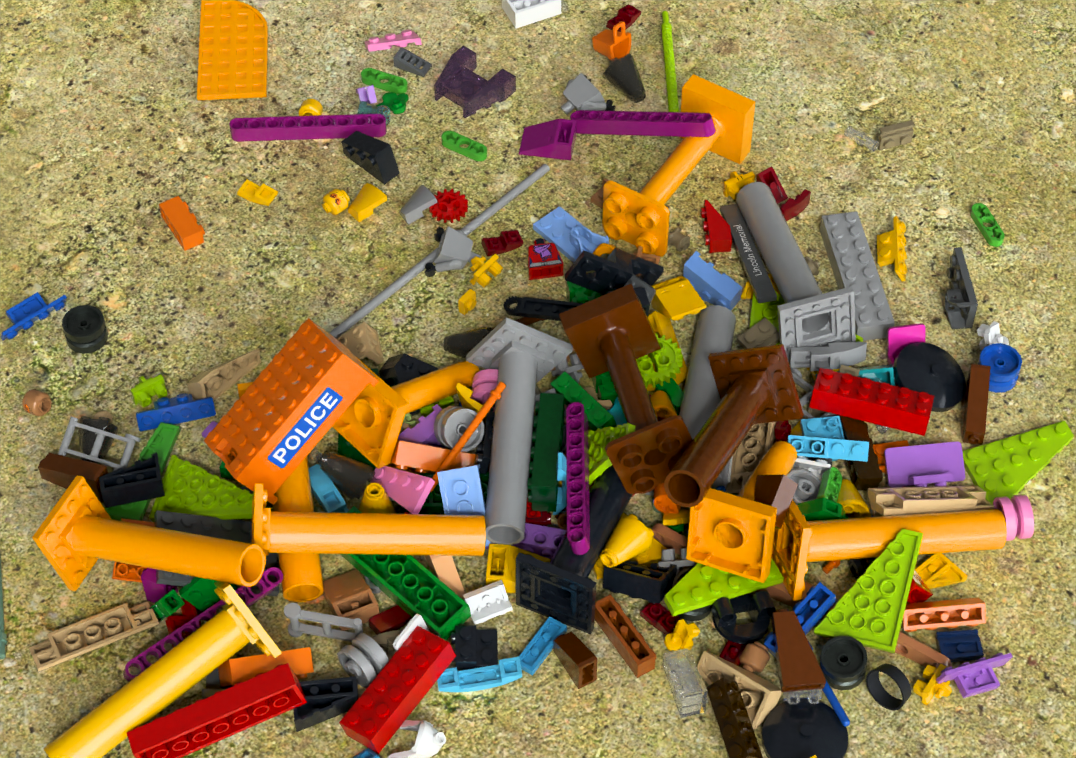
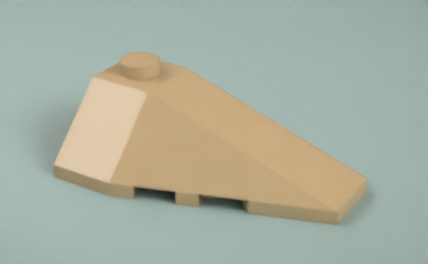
(222, 377)
(757, 693)

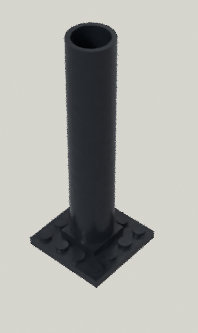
(563, 585)

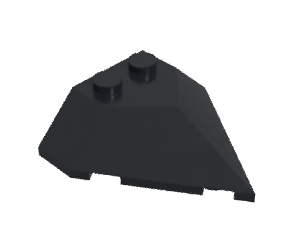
(404, 368)

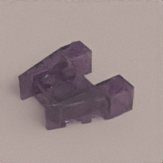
(469, 89)

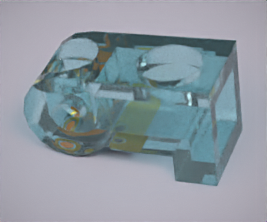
(368, 109)

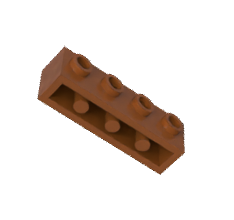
(624, 636)

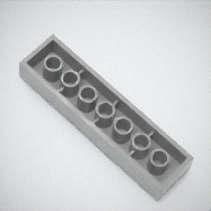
(855, 267)

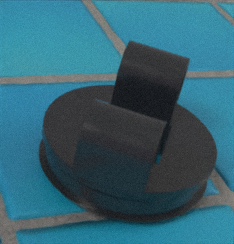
(759, 608)

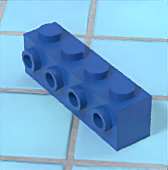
(809, 611)

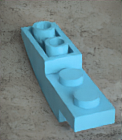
(830, 448)
(326, 491)

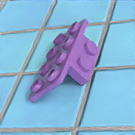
(924, 464)

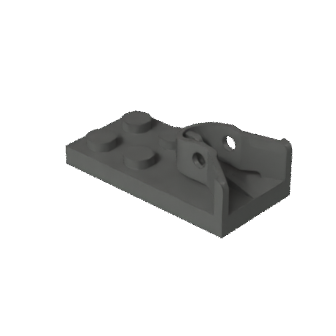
(961, 294)

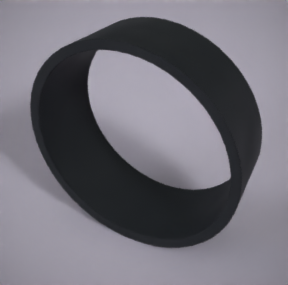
(880, 694)

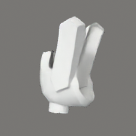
(427, 742)

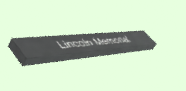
(748, 254)

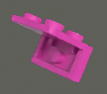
(901, 336)

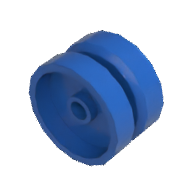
(1004, 364)

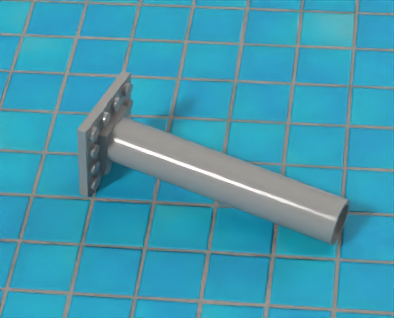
(807, 315)
(522, 361)
(700, 394)

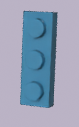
(541, 645)

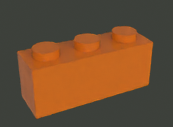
(182, 223)

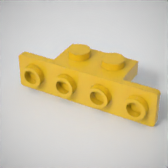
(892, 248)

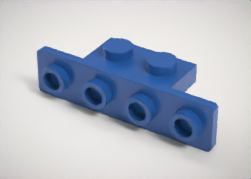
(29, 311)
(175, 411)

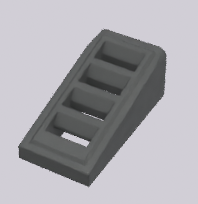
(405, 60)

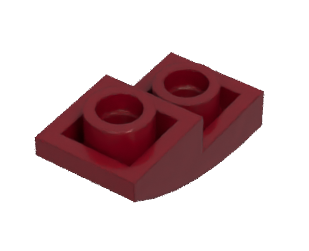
(627, 14)
(794, 207)
(504, 243)
(782, 430)
(660, 618)

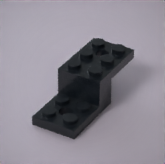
(611, 272)

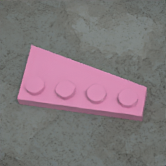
(404, 487)

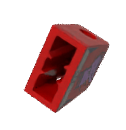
(544, 260)

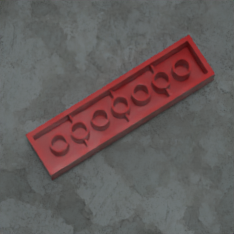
(219, 715)

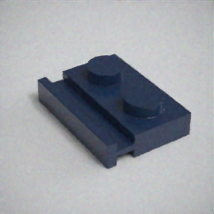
(960, 645)

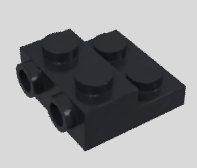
(474, 647)

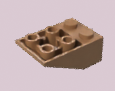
(350, 597)

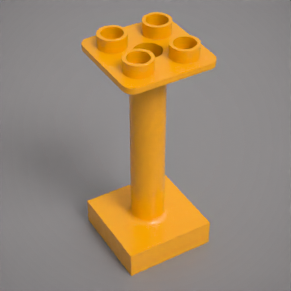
(643, 215)

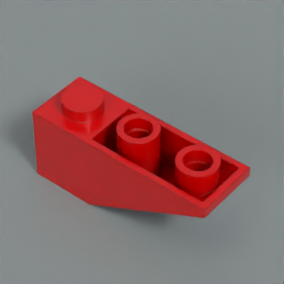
(716, 228)

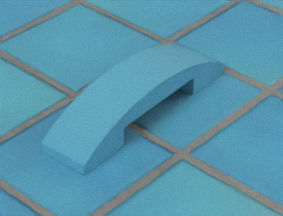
(561, 476)
(480, 678)

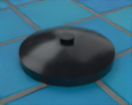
(933, 371)
(804, 731)

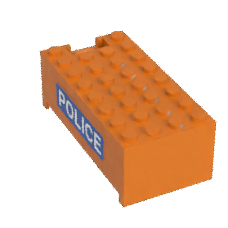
(288, 409)

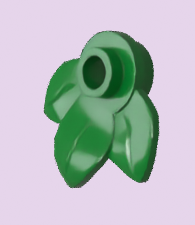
(395, 102)

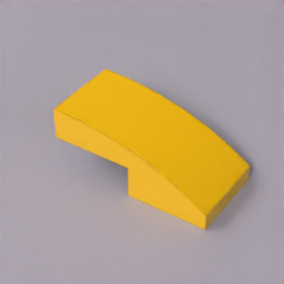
(258, 194)

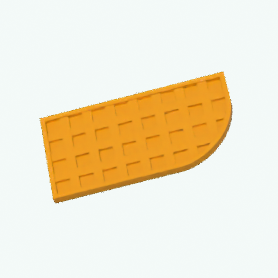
(232, 51)

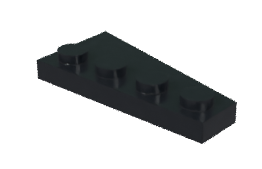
(483, 449)

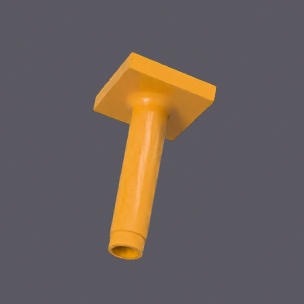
(378, 412)
(736, 530)

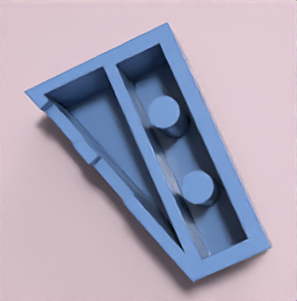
(710, 284)

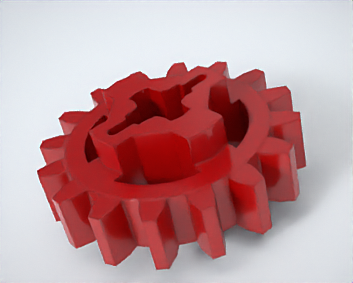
(449, 206)

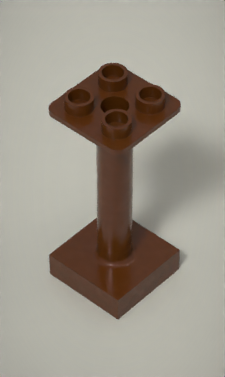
(610, 337)

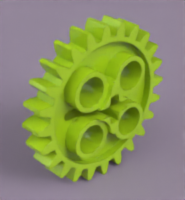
(666, 360)

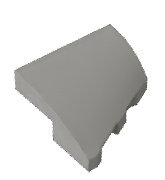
(416, 204)

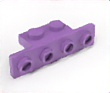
(975, 677)

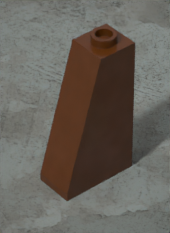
(976, 404)
(63, 470)
(794, 655)

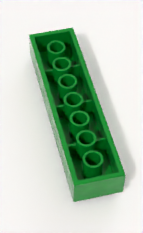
(413, 589)

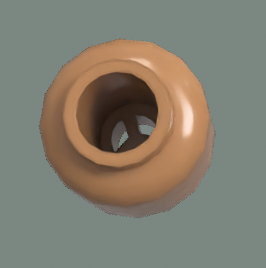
(36, 402)
(754, 657)

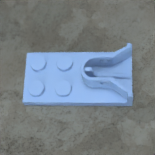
(568, 234)
(462, 492)

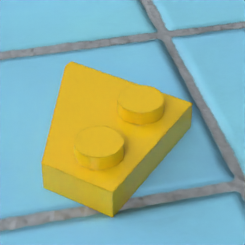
(940, 572)

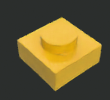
(467, 302)

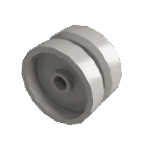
(451, 425)
(807, 485)
(363, 659)

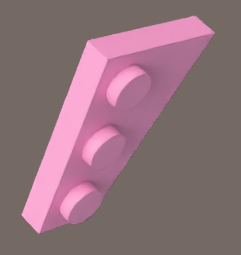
(386, 42)

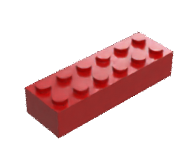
(872, 401)
(397, 689)

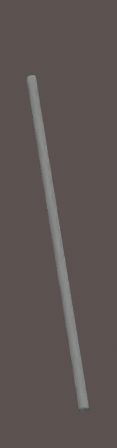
(420, 266)

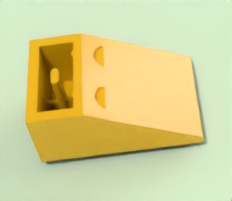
(677, 298)
(502, 565)

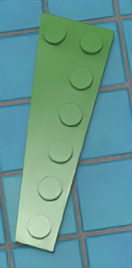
(162, 443)

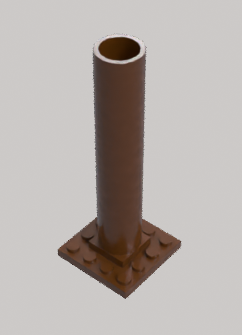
(753, 390)

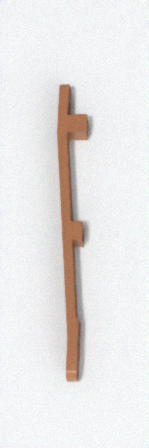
(905, 646)

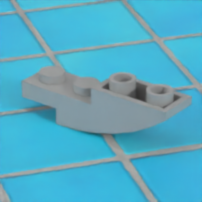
(828, 357)

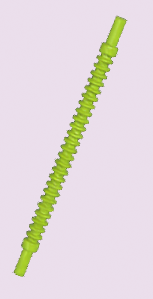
(669, 64)

